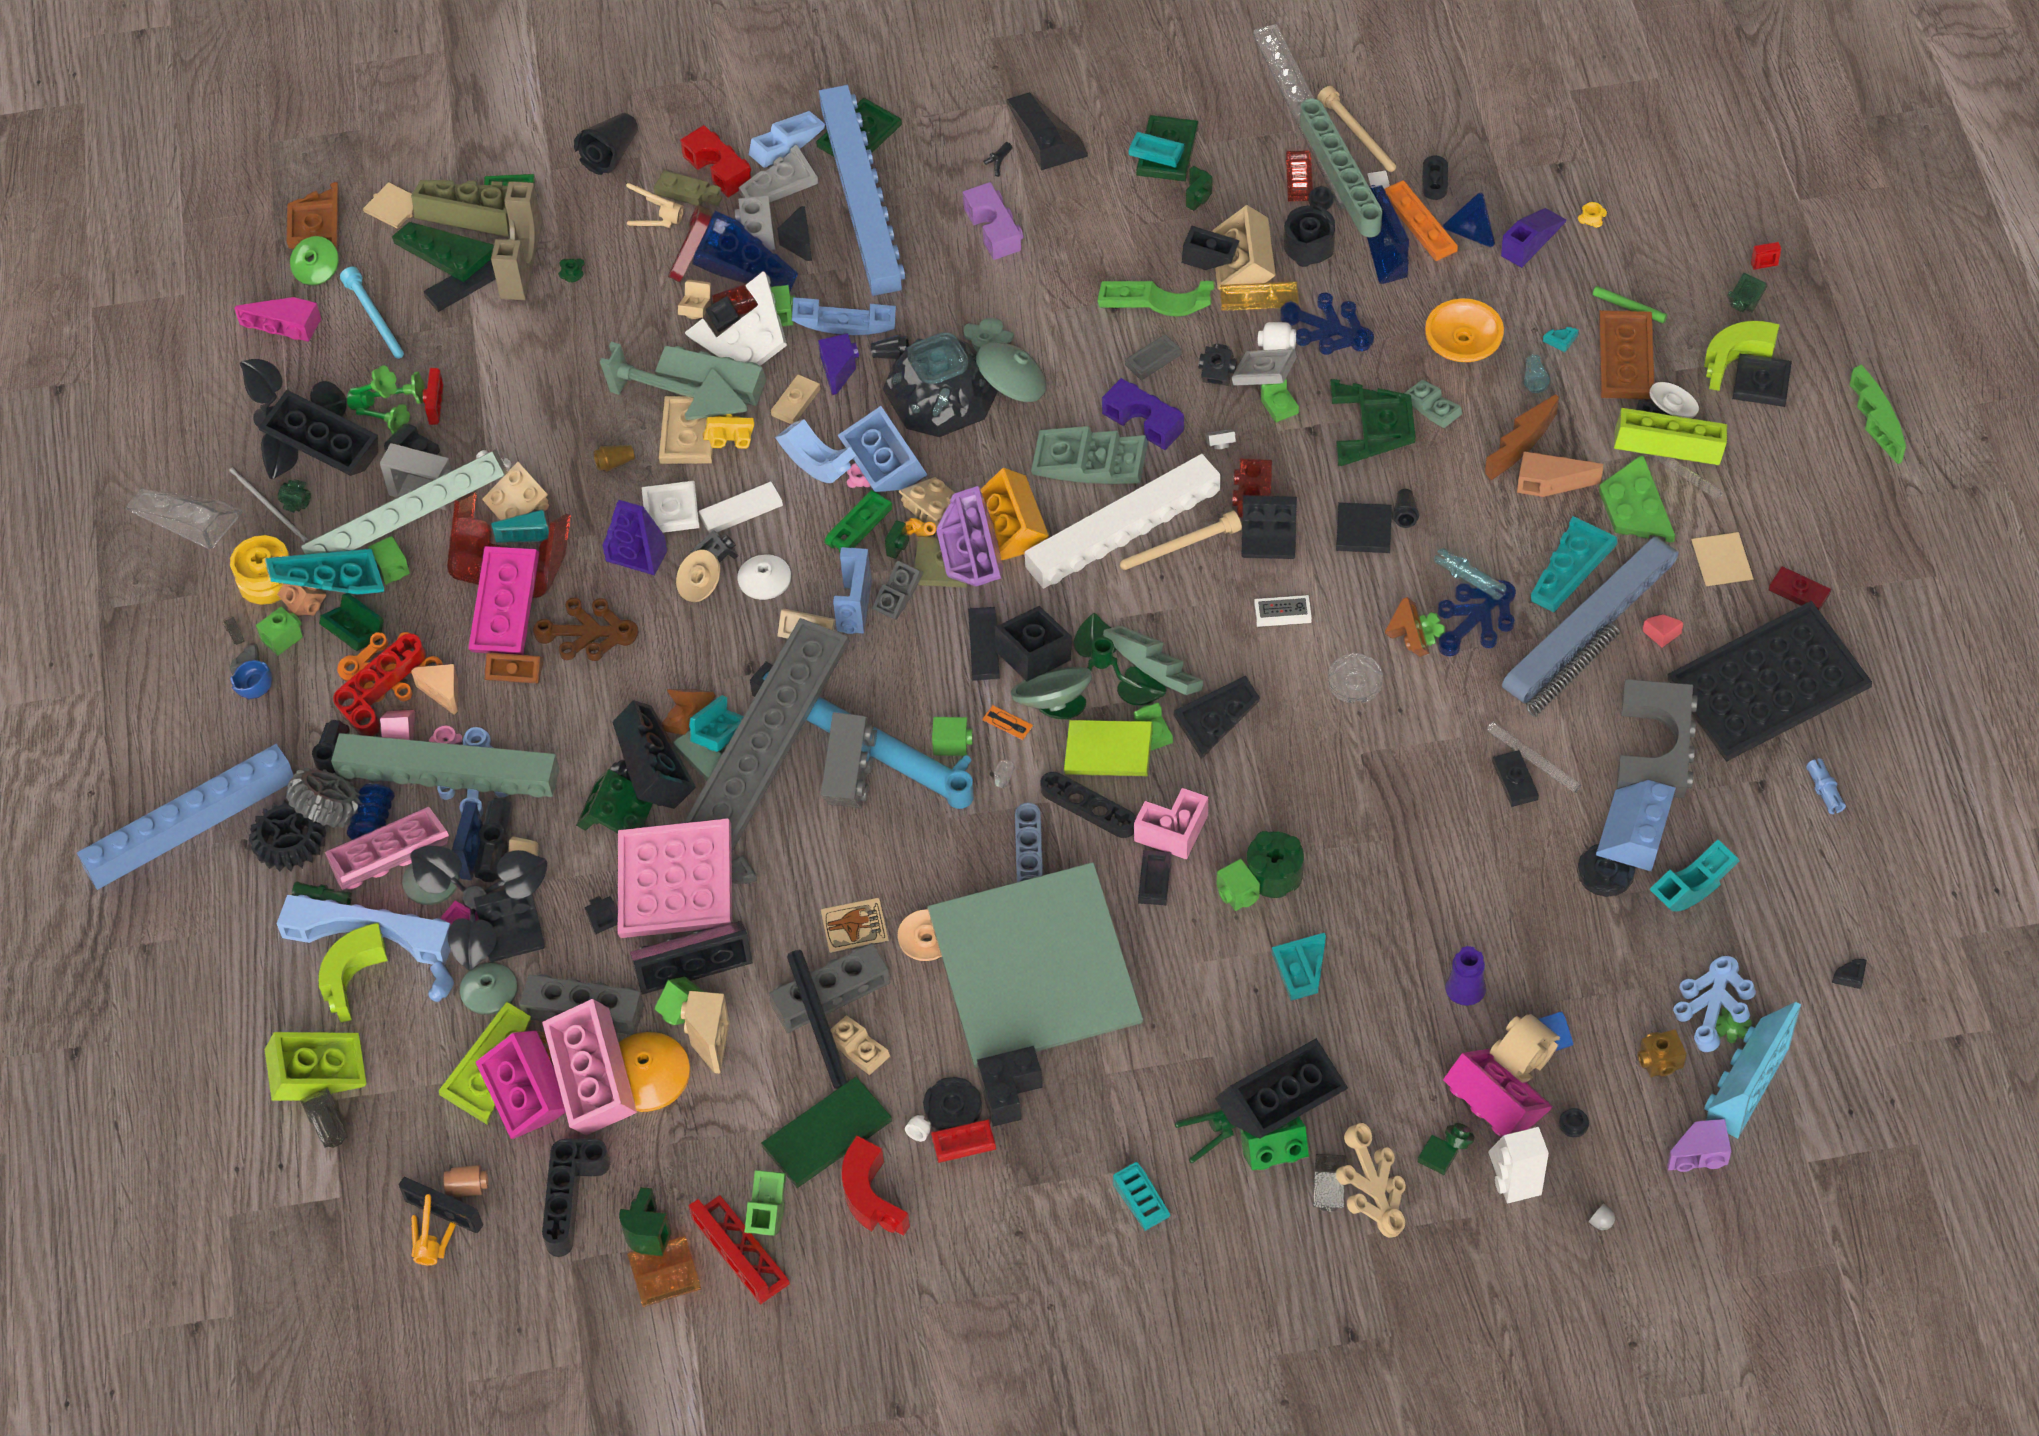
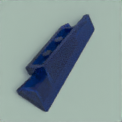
(1391, 245)

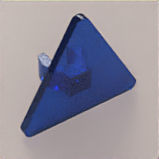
(1472, 222)

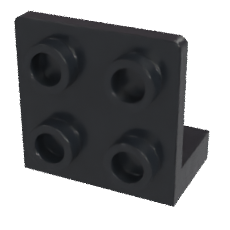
(1269, 527)
(514, 923)

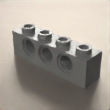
(542, 988)
(845, 989)

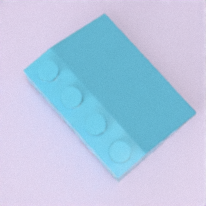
(1753, 1069)

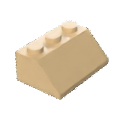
(1254, 255)

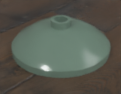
(1011, 371)
(1052, 688)

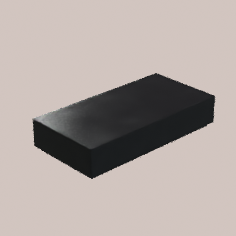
(1154, 877)

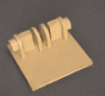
(516, 494)
(927, 499)

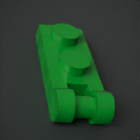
(859, 521)

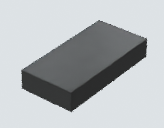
(1153, 357)

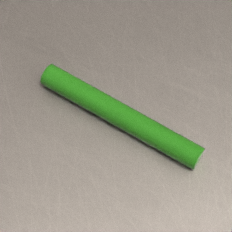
(1628, 303)

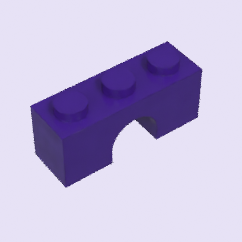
(1127, 401)

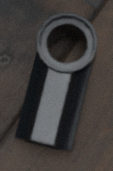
(324, 750)

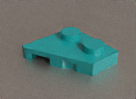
(1300, 965)

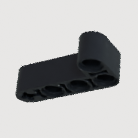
(567, 1196)

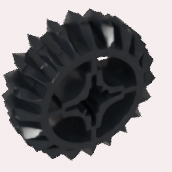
(289, 843)

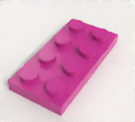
(503, 600)

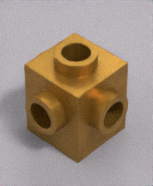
(1662, 1053)

